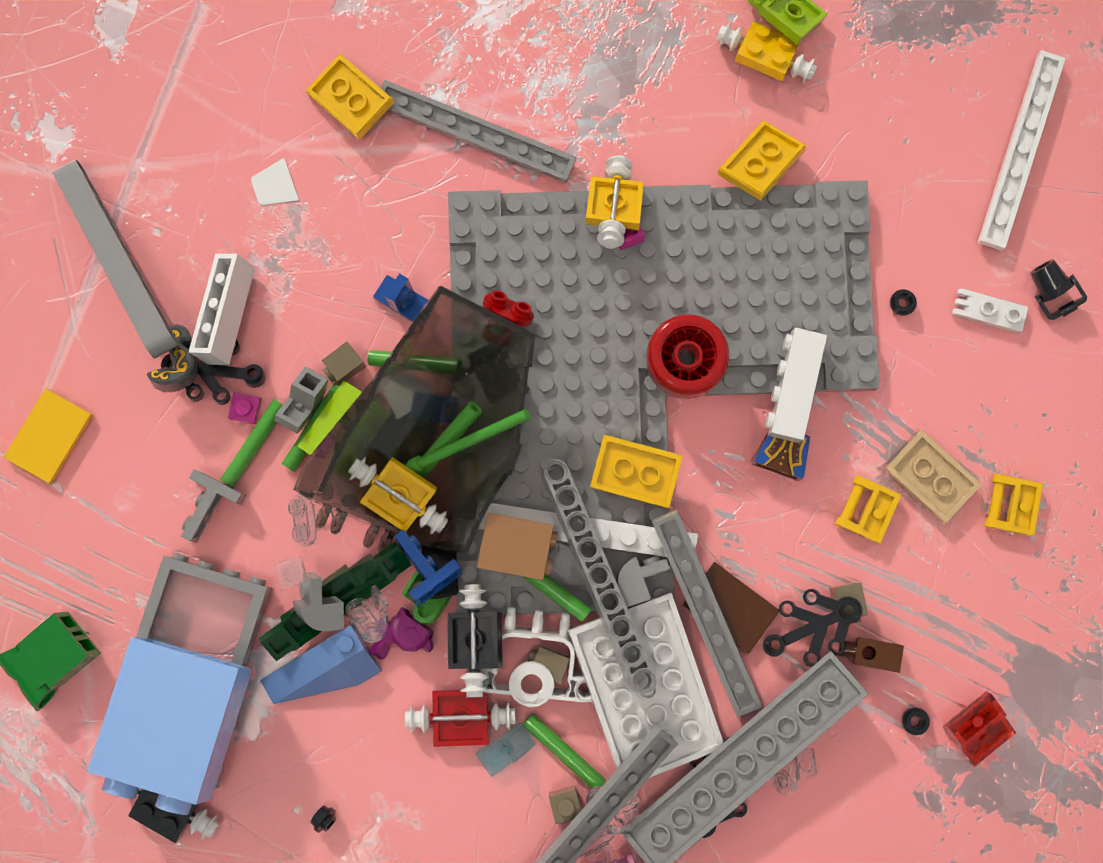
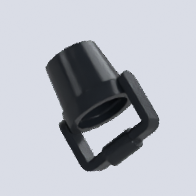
(1052, 283)

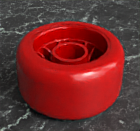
(692, 336)

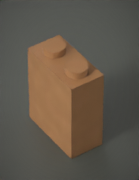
(516, 546)

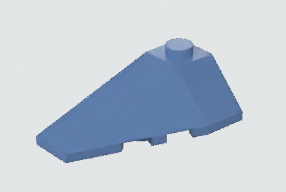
(327, 667)

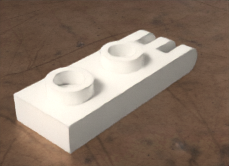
(990, 311)

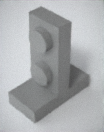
(207, 503)

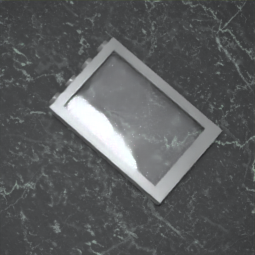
(205, 609)

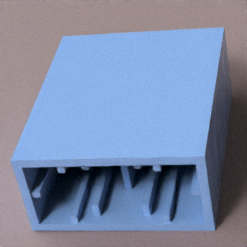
(168, 724)

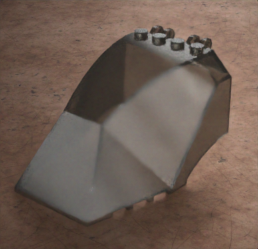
(440, 365)

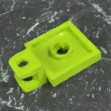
(796, 26)

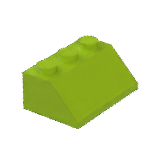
(329, 416)

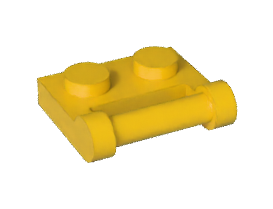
(1022, 507)
(876, 512)

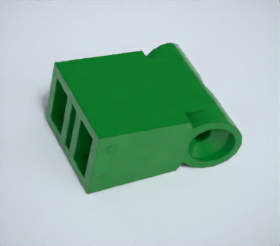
(48, 658)

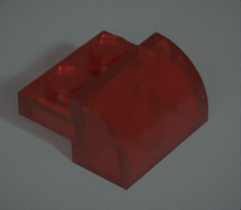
(979, 728)

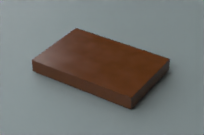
(743, 609)

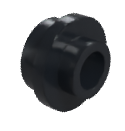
(910, 300)
(923, 724)
(323, 819)

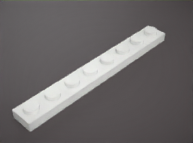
(1021, 150)
(609, 533)

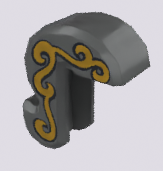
(184, 365)

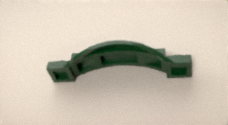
(345, 585)

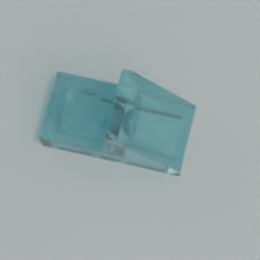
(506, 749)

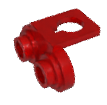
(516, 312)

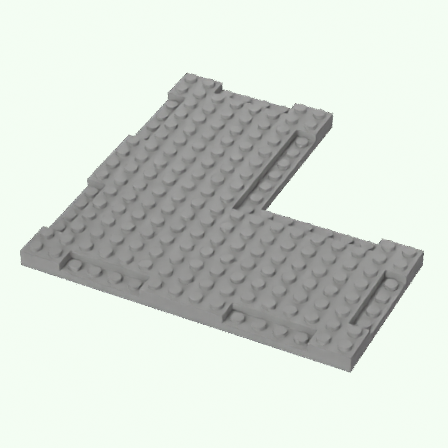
(706, 254)

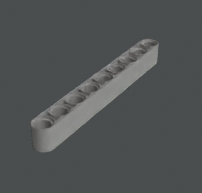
(115, 259)
(609, 585)

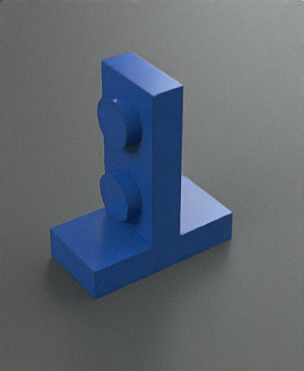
(400, 297)
(433, 580)

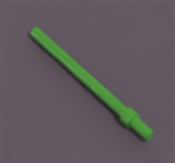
(418, 464)

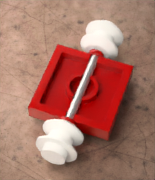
(459, 718)

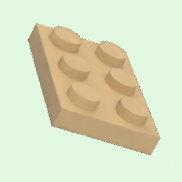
(932, 477)

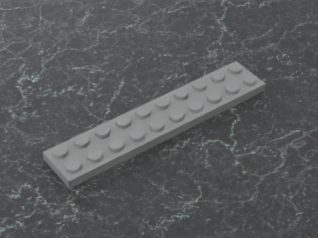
(745, 761)

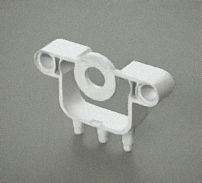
(514, 688)

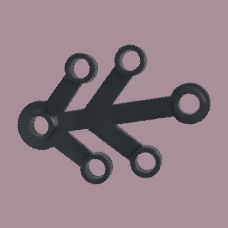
(208, 371)
(817, 624)

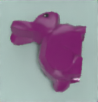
(405, 633)

